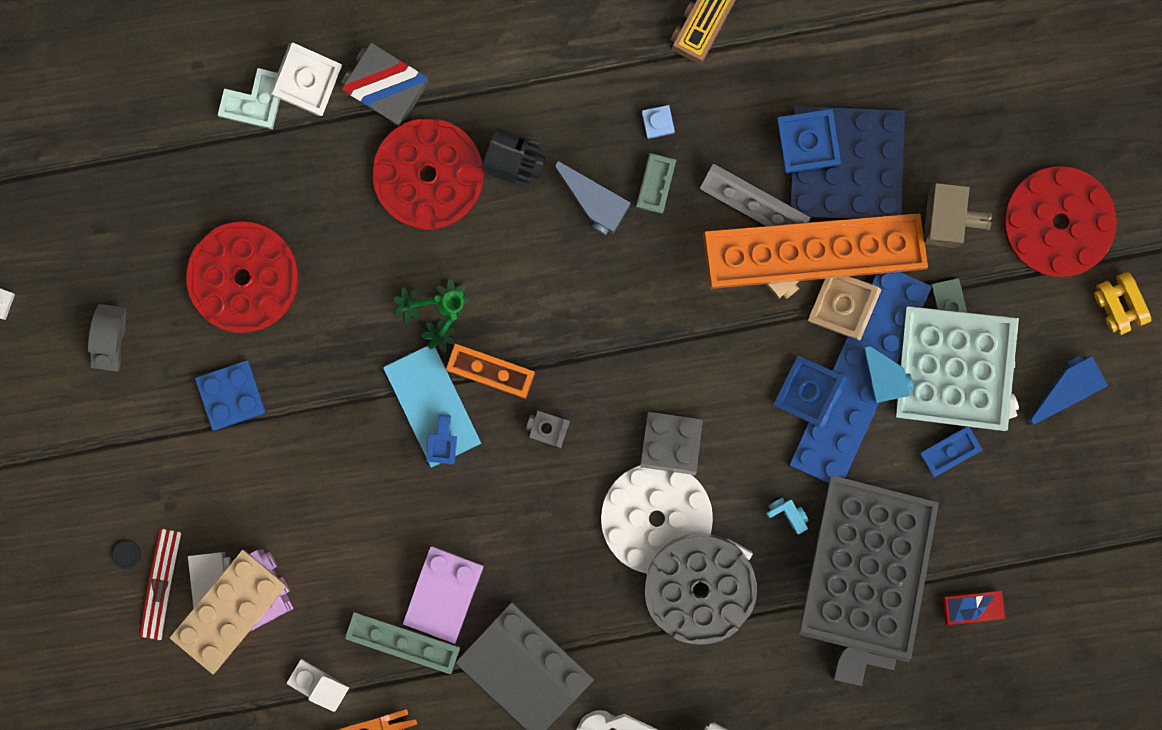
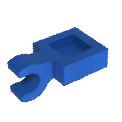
(442, 445)

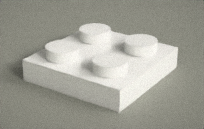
(305, 79)

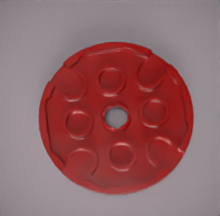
(428, 145)
(1088, 229)
(237, 248)

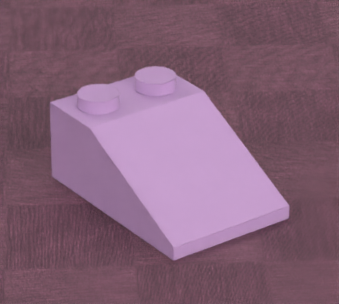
(443, 594)

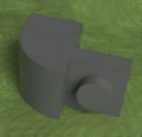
(106, 336)
(851, 664)

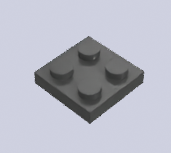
(671, 443)

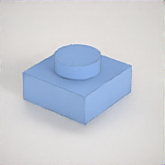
(658, 122)

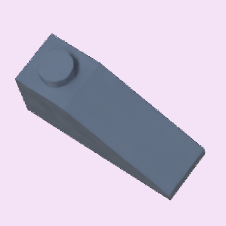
(598, 203)

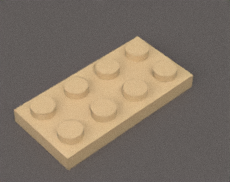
(228, 611)

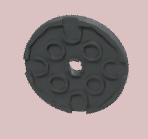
(708, 616)

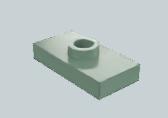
(656, 183)
(949, 296)

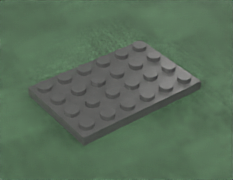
(869, 569)

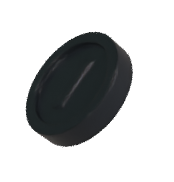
(126, 555)

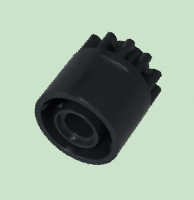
(514, 158)

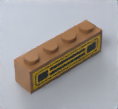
(700, 28)

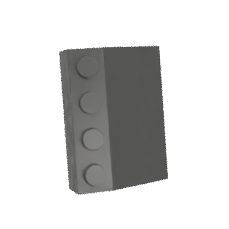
(525, 669)

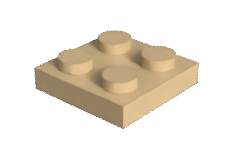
(845, 306)

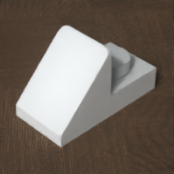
(317, 685)

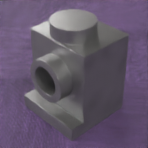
(558, 432)

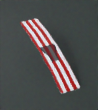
(160, 584)

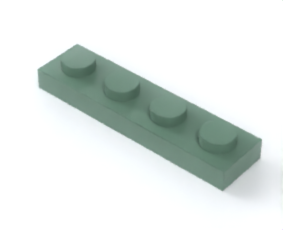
(402, 643)

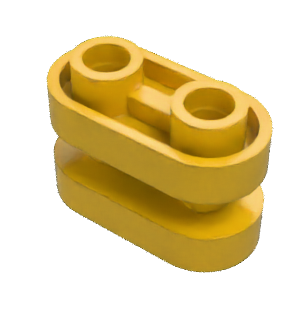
(1108, 296)

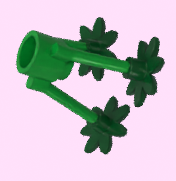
(447, 304)

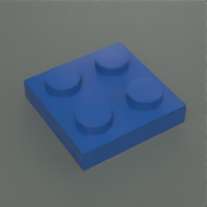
(808, 141)
(810, 392)
(230, 395)

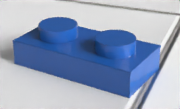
(950, 451)

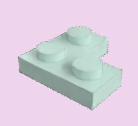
(254, 109)

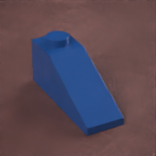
(1072, 385)

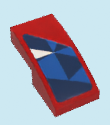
(973, 607)

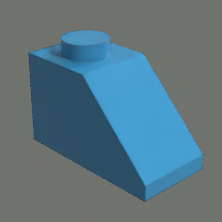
(886, 377)

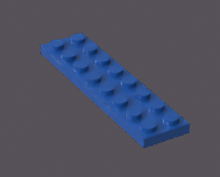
(833, 448)

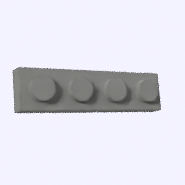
(750, 199)

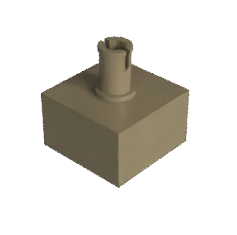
(949, 216)

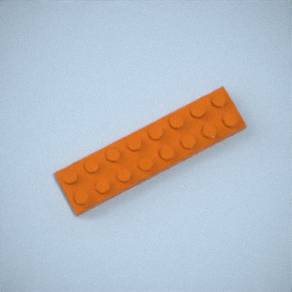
(814, 250)

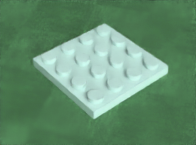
(958, 367)

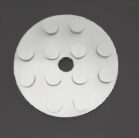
(635, 497)

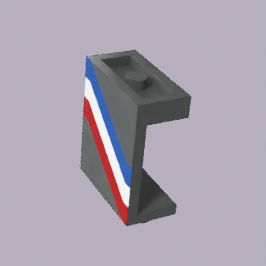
(384, 84)

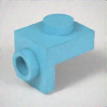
(796, 517)

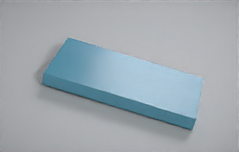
(425, 394)

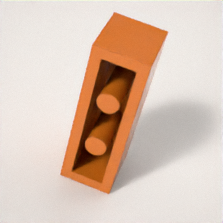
(490, 371)

